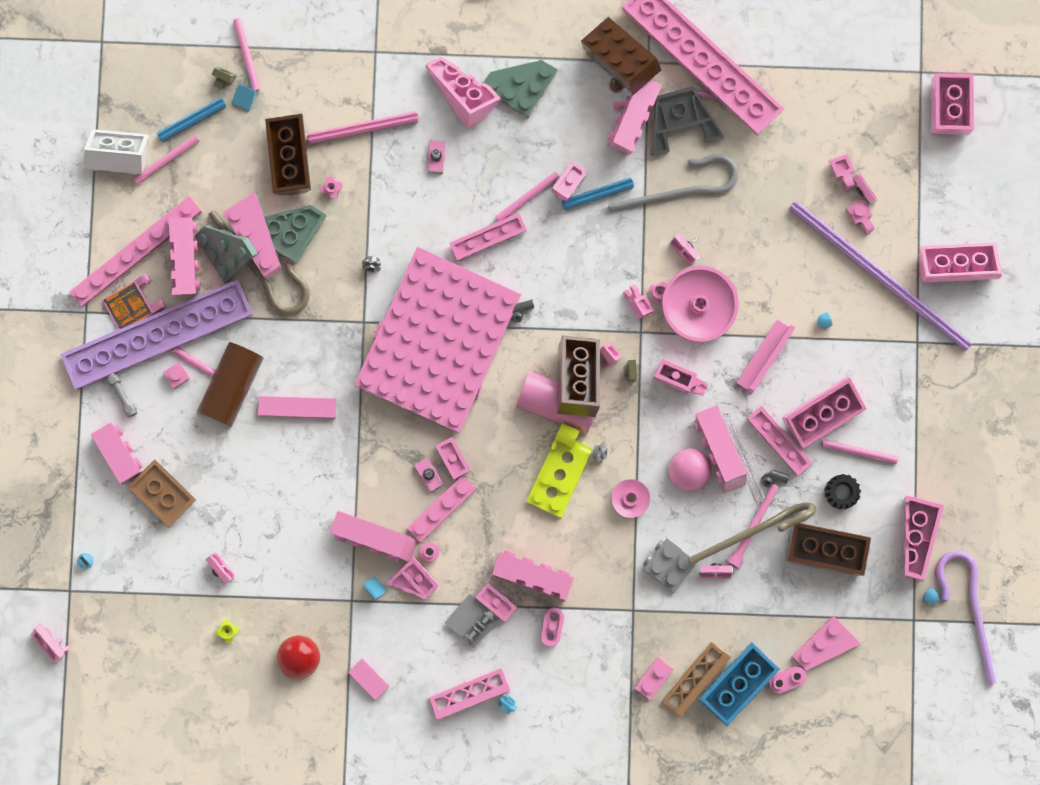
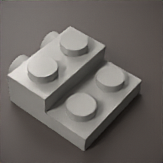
(668, 565)

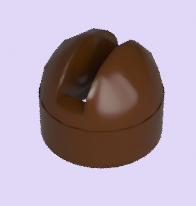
(612, 85)

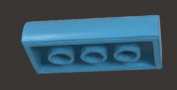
(738, 684)

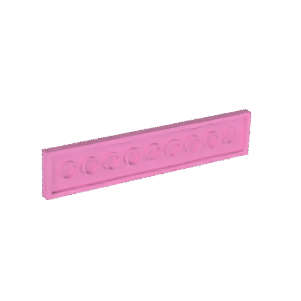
(705, 62)

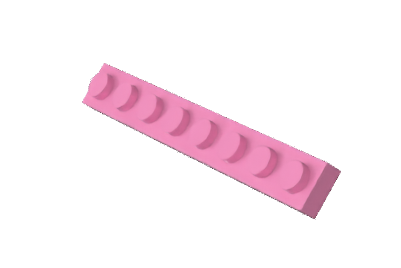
(131, 254)

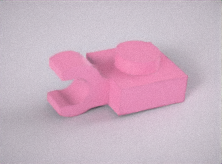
(842, 169)
(860, 214)
(639, 303)

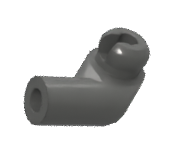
(520, 309)
(773, 476)

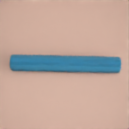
(191, 119)
(598, 193)

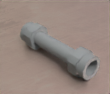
(129, 409)

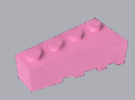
(248, 221)
(182, 256)
(721, 449)
(920, 531)
(373, 536)
(533, 576)

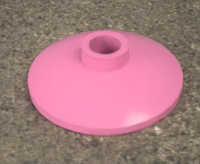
(638, 491)

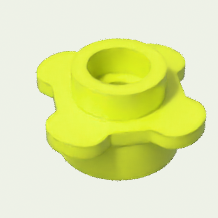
(222, 631)

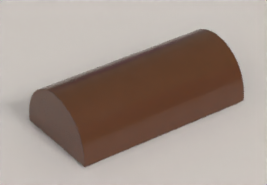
(288, 155)
(230, 384)

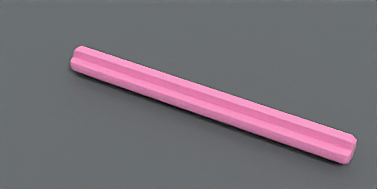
(363, 127)

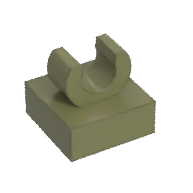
(222, 77)

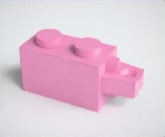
(679, 378)

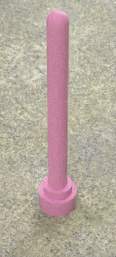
(736, 558)

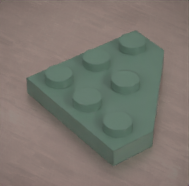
(522, 85)
(294, 230)
(225, 250)

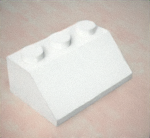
(116, 151)

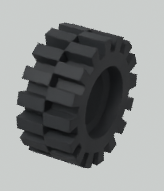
(850, 483)

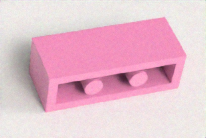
(117, 453)

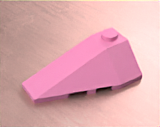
(466, 96)

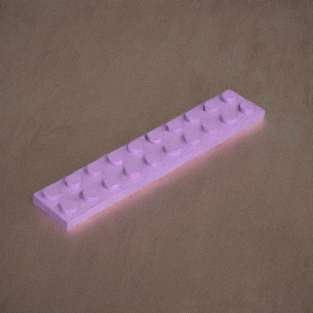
(156, 334)

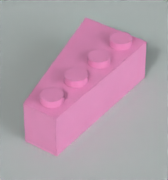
(632, 118)

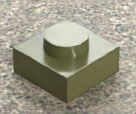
(630, 370)

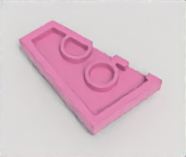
(825, 644)

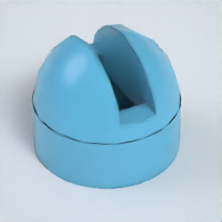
(824, 320)
(88, 558)
(931, 596)

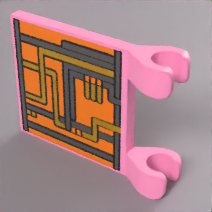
(130, 304)

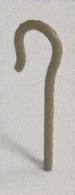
(266, 284)
(810, 507)

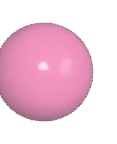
(689, 469)

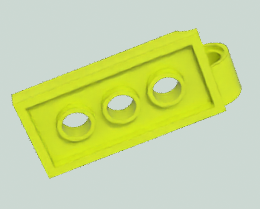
(564, 442)

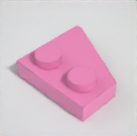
(414, 579)

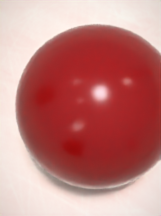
(298, 657)

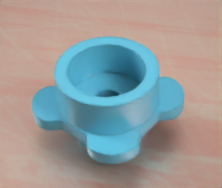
(507, 704)

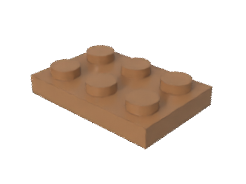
(161, 493)

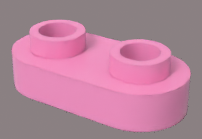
(553, 627)
(787, 679)

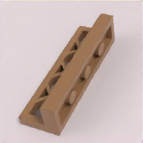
(701, 684)

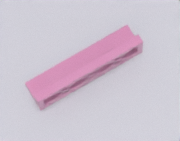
(765, 356)
(470, 701)

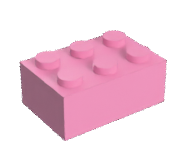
(952, 104)

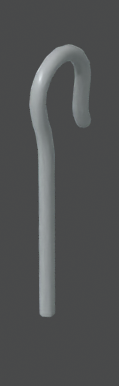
(687, 190)

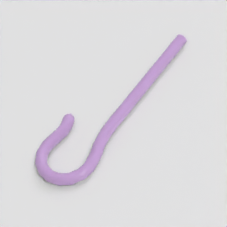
(974, 603)

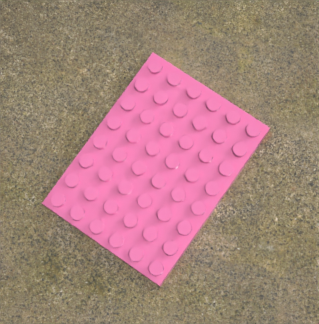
(437, 340)

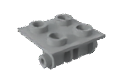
(471, 621)

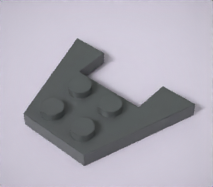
(679, 111)

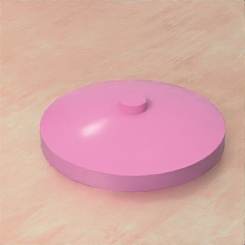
(700, 304)

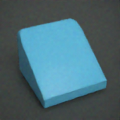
(244, 97)
(374, 588)

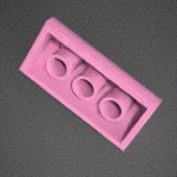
(959, 263)
(540, 398)
(824, 413)

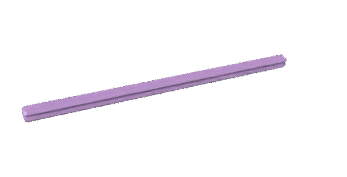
(880, 276)

